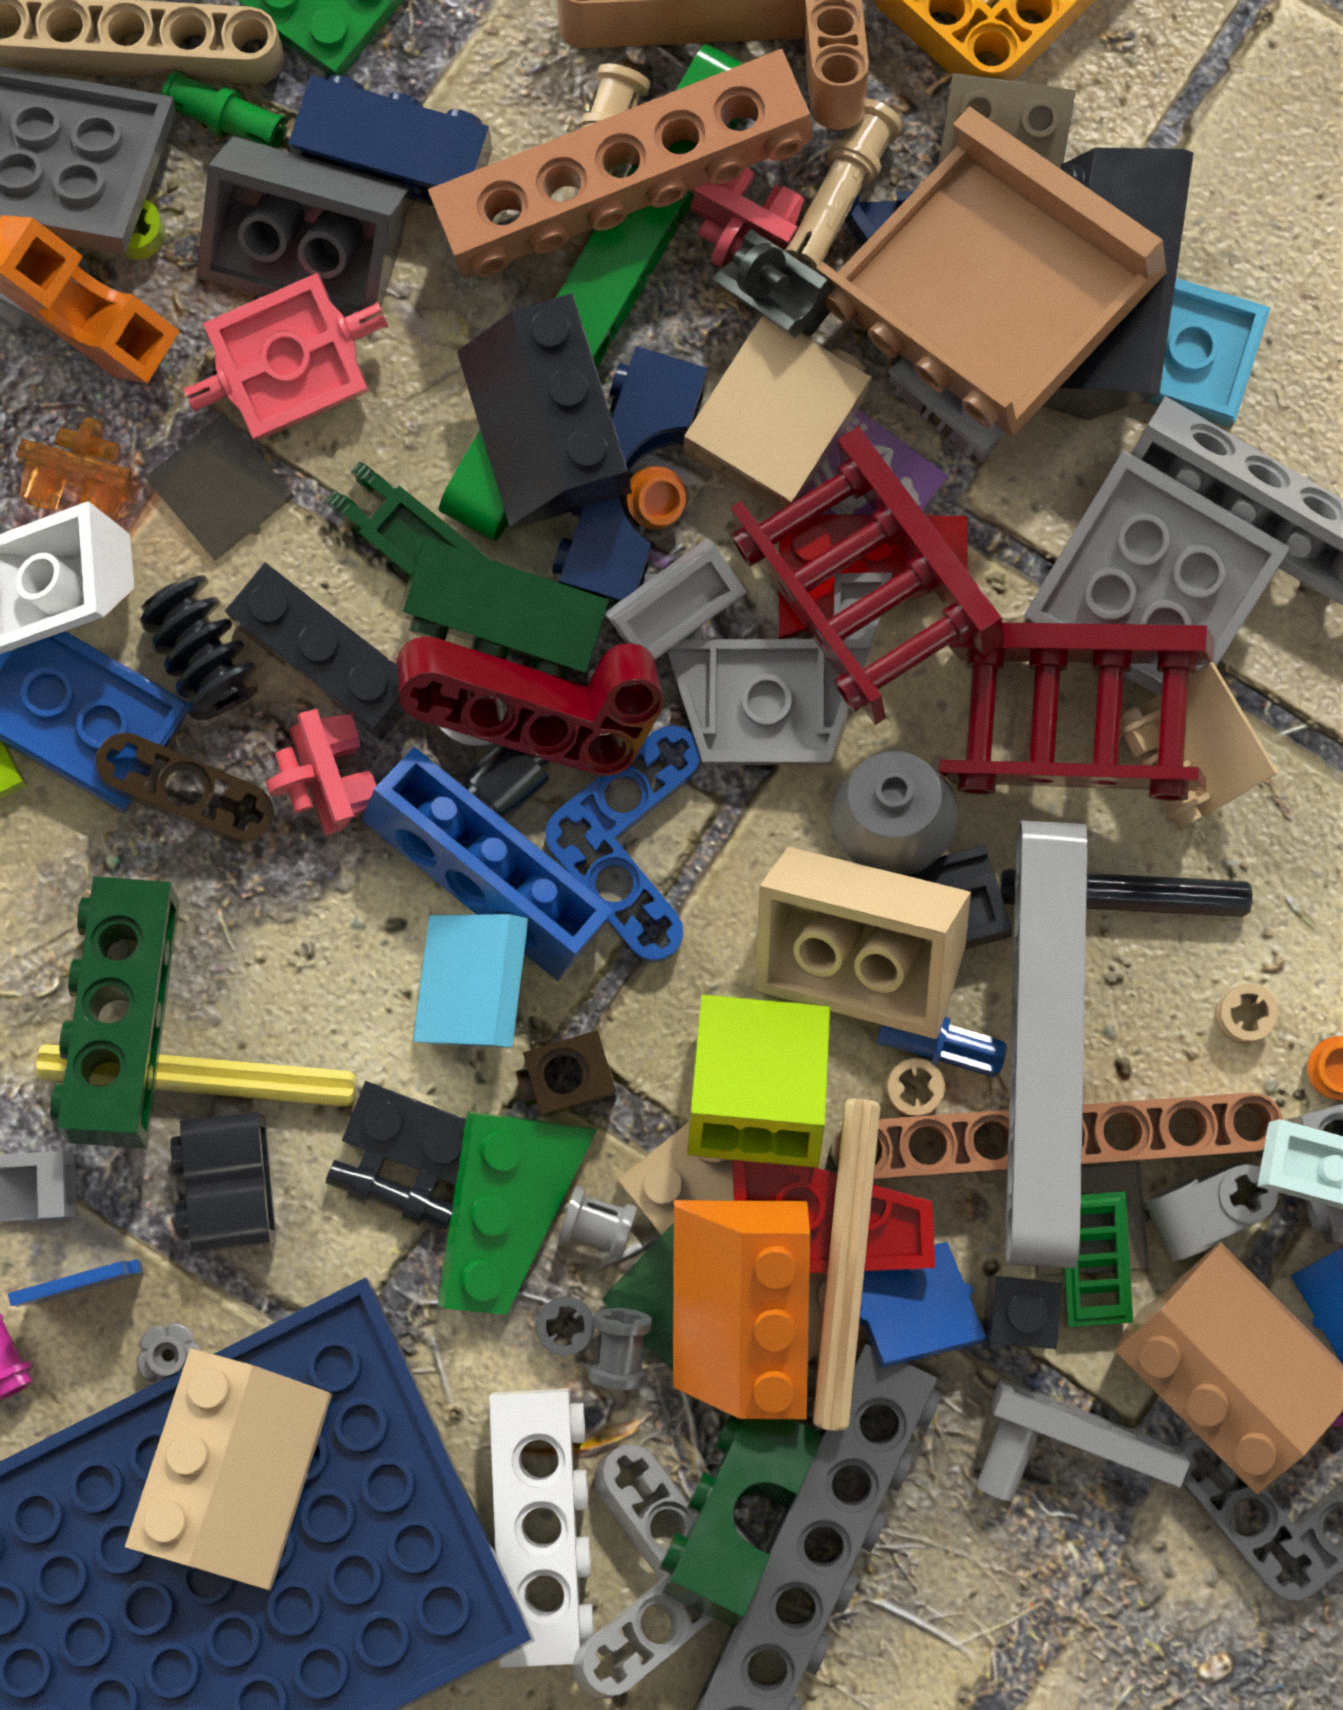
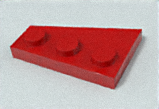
(831, 529)
(898, 1222)

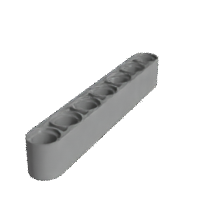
(1047, 1045)

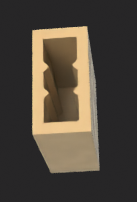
(777, 414)

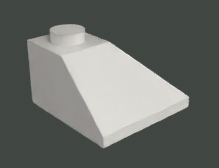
(61, 574)

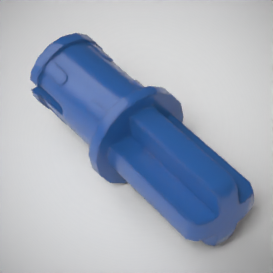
(952, 1046)

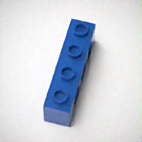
(484, 860)

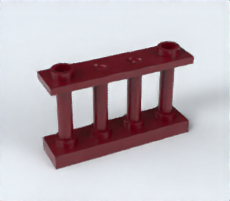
(894, 521)
(1111, 652)

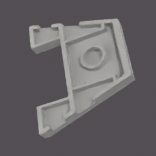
(769, 695)

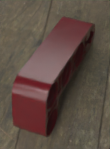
(445, 684)

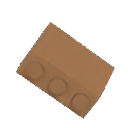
(1236, 1367)

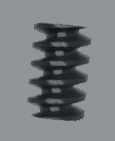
(196, 648)

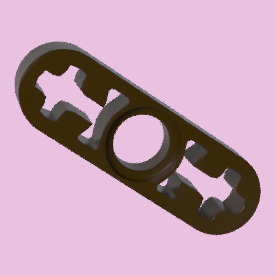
(222, 820)

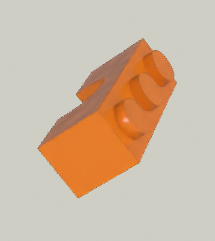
(101, 323)

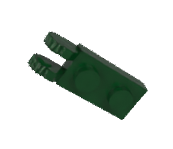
(398, 523)

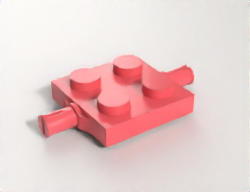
(286, 357)

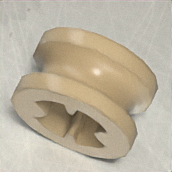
(1260, 1027)
(934, 1086)

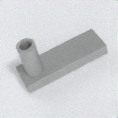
(1030, 1413)

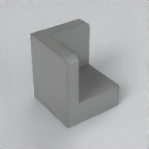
(38, 1186)

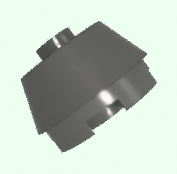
(894, 813)

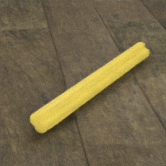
(224, 1078)

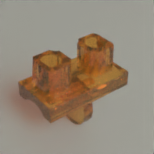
(50, 468)

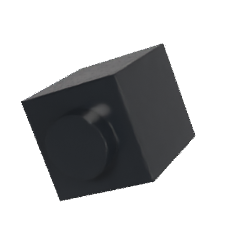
(1022, 1312)

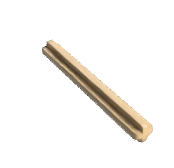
(846, 1264)

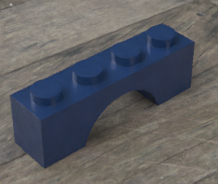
(653, 411)

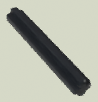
(1156, 894)

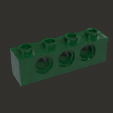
(122, 1110)

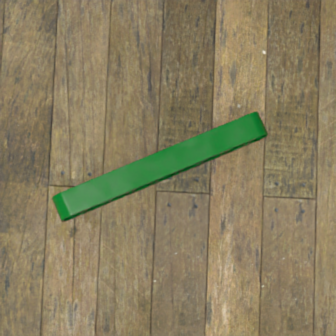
(605, 289)

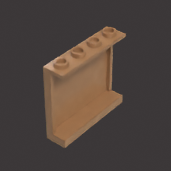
(997, 276)

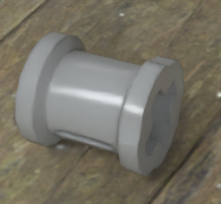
(597, 1223)

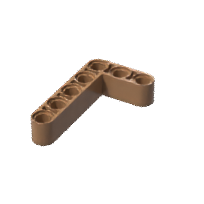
(830, 29)

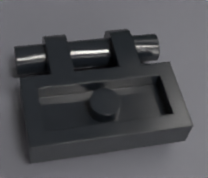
(409, 1134)

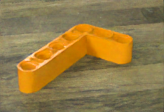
(983, 30)

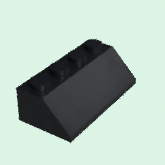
(1129, 362)

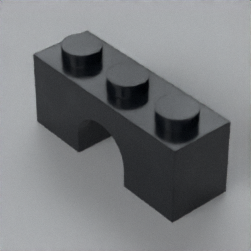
(320, 648)

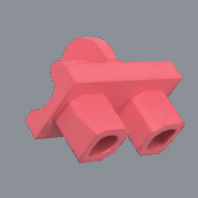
(732, 215)
(316, 746)

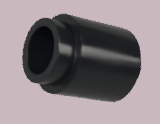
(506, 779)

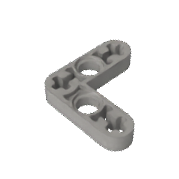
(608, 1639)

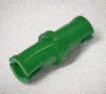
(225, 111)

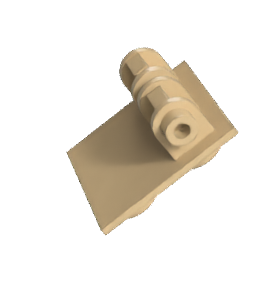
(1215, 741)

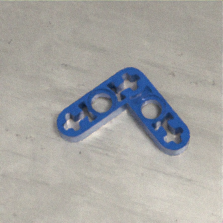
(609, 825)

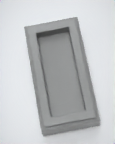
(677, 600)

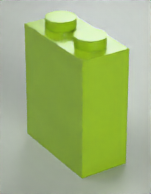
(759, 1081)

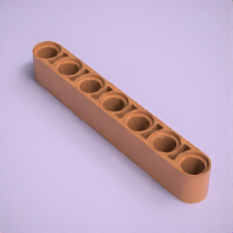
(1148, 1118)

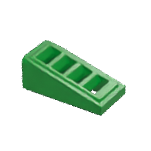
(1076, 1316)

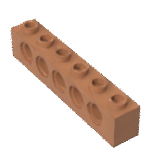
(638, 136)

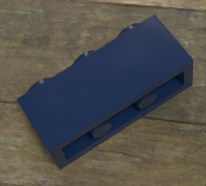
(388, 135)

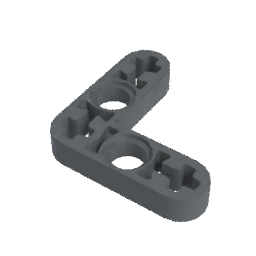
(1302, 1536)

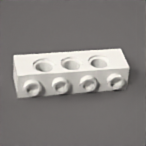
(514, 1422)

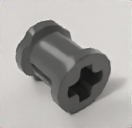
(620, 1348)

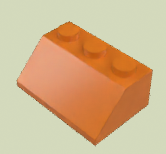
(742, 1306)

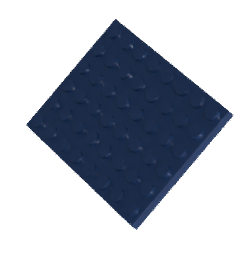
(377, 1585)

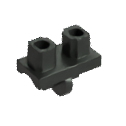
(776, 285)

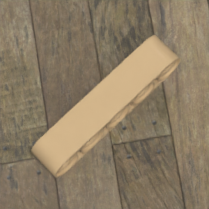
(157, 52)

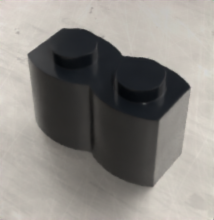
(225, 1181)

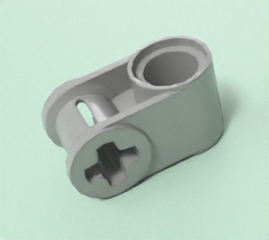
(1200, 1210)

